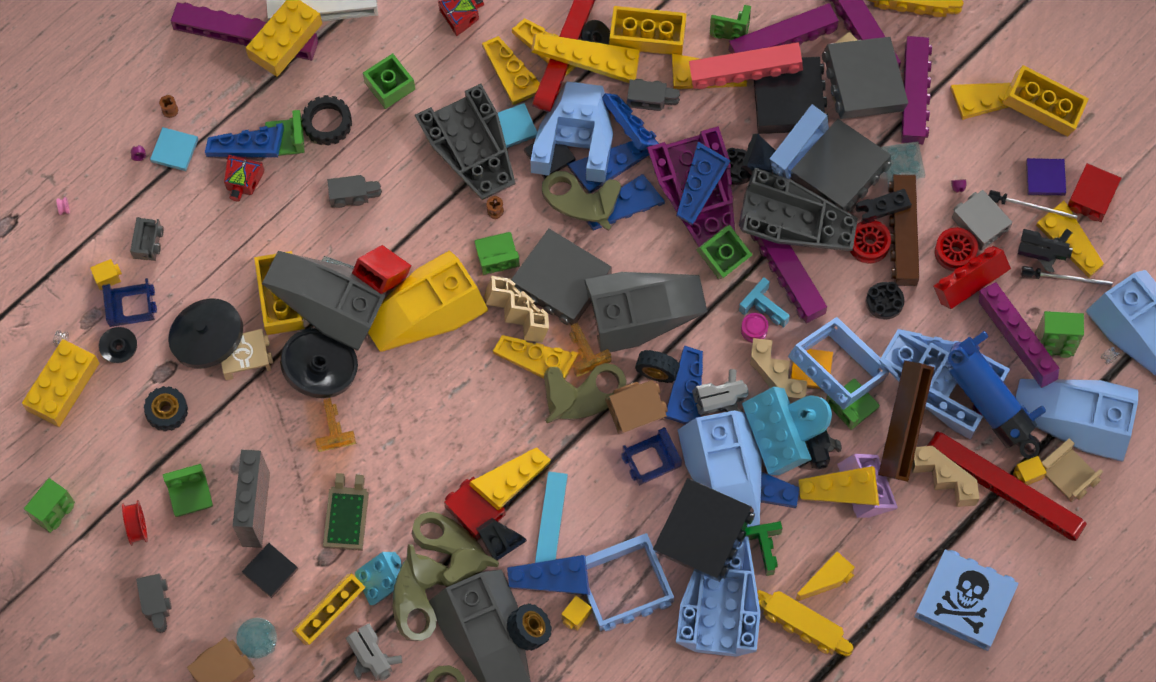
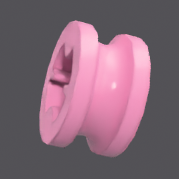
(63, 206)

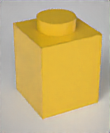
(106, 273)
(1030, 471)
(576, 613)

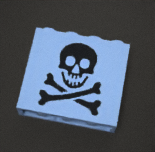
(966, 599)

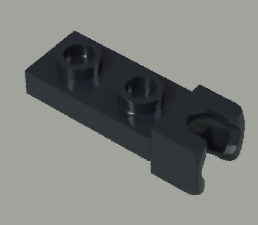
(883, 206)

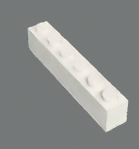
(333, 9)

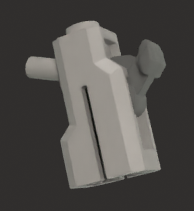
(721, 397)
(368, 654)

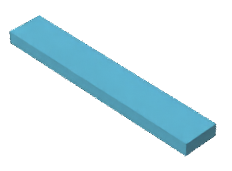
(551, 517)

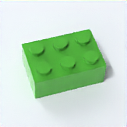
(1061, 332)

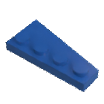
(631, 124)
(248, 143)
(620, 160)
(703, 177)
(633, 198)
(681, 402)
(778, 491)
(557, 575)

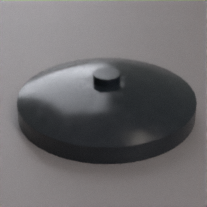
(205, 333)
(318, 364)

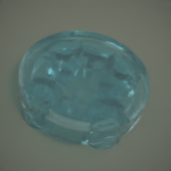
(256, 638)

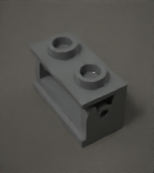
(146, 239)

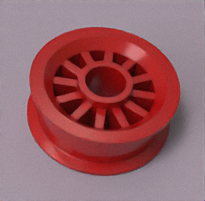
(883, 241)
(944, 247)
(134, 522)

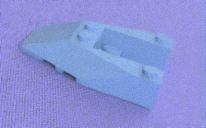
(576, 120)
(934, 352)

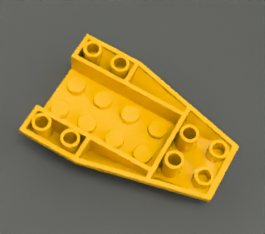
(427, 304)

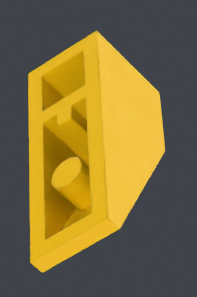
(830, 576)

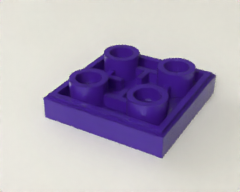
(1046, 176)

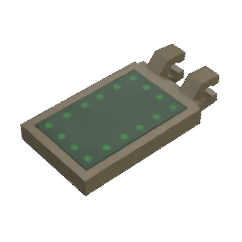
(346, 515)

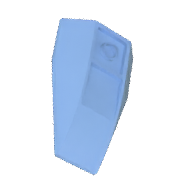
(1129, 317)
(1089, 412)
(724, 456)
(722, 614)

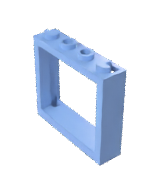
(799, 141)
(854, 347)
(620, 550)

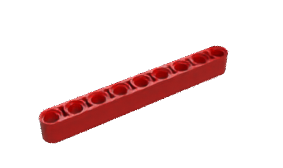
(555, 69)
(1010, 488)

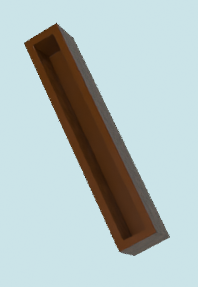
(905, 234)
(906, 421)

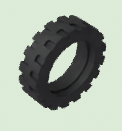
(326, 103)

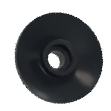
(595, 30)
(113, 338)

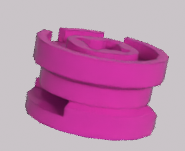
(754, 326)

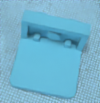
(379, 576)

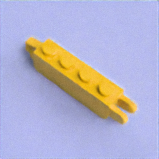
(937, 8)
(804, 622)

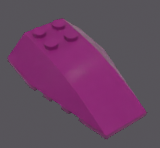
(672, 168)

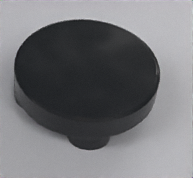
(738, 173)
(885, 300)

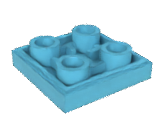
(517, 125)
(174, 149)

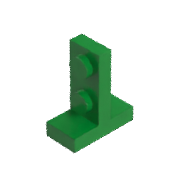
(762, 533)

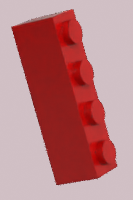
(972, 277)

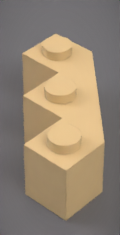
(517, 308)
(775, 371)
(946, 475)

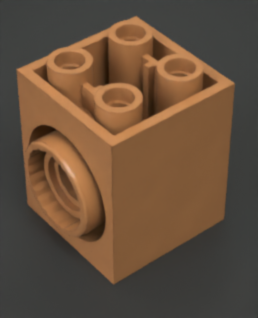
(636, 405)
(222, 664)

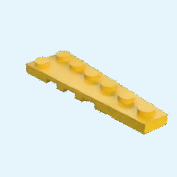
(600, 58)

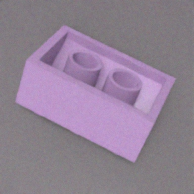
(886, 498)

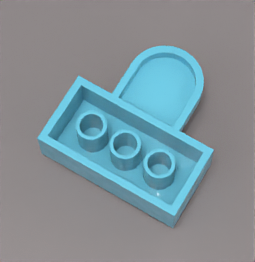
(784, 427)

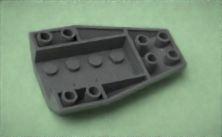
(471, 141)
(794, 215)
(325, 296)
(642, 306)
(475, 625)

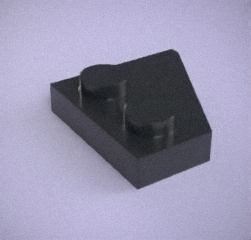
(499, 538)

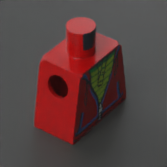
(460, 13)
(242, 176)

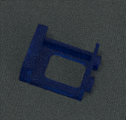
(114, 306)
(665, 449)

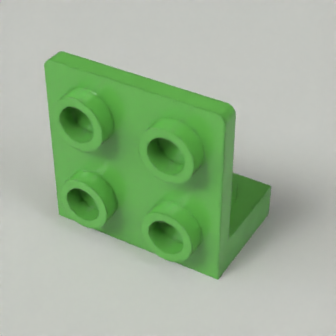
(731, 28)
(292, 137)
(497, 253)
(857, 411)
(188, 490)

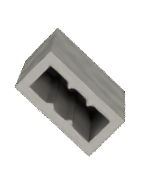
(982, 218)

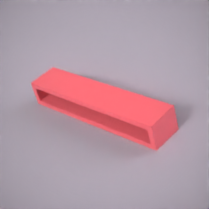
(746, 65)

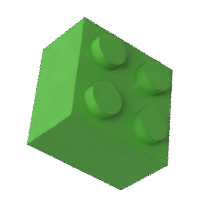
(389, 81)
(724, 252)
(49, 505)

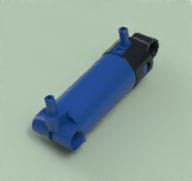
(992, 397)

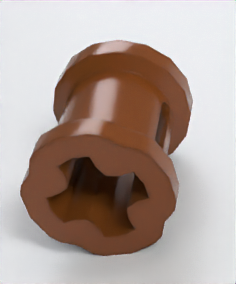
(168, 106)
(490, 207)

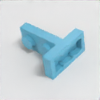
(763, 304)

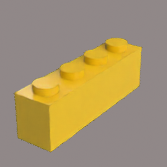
(328, 609)

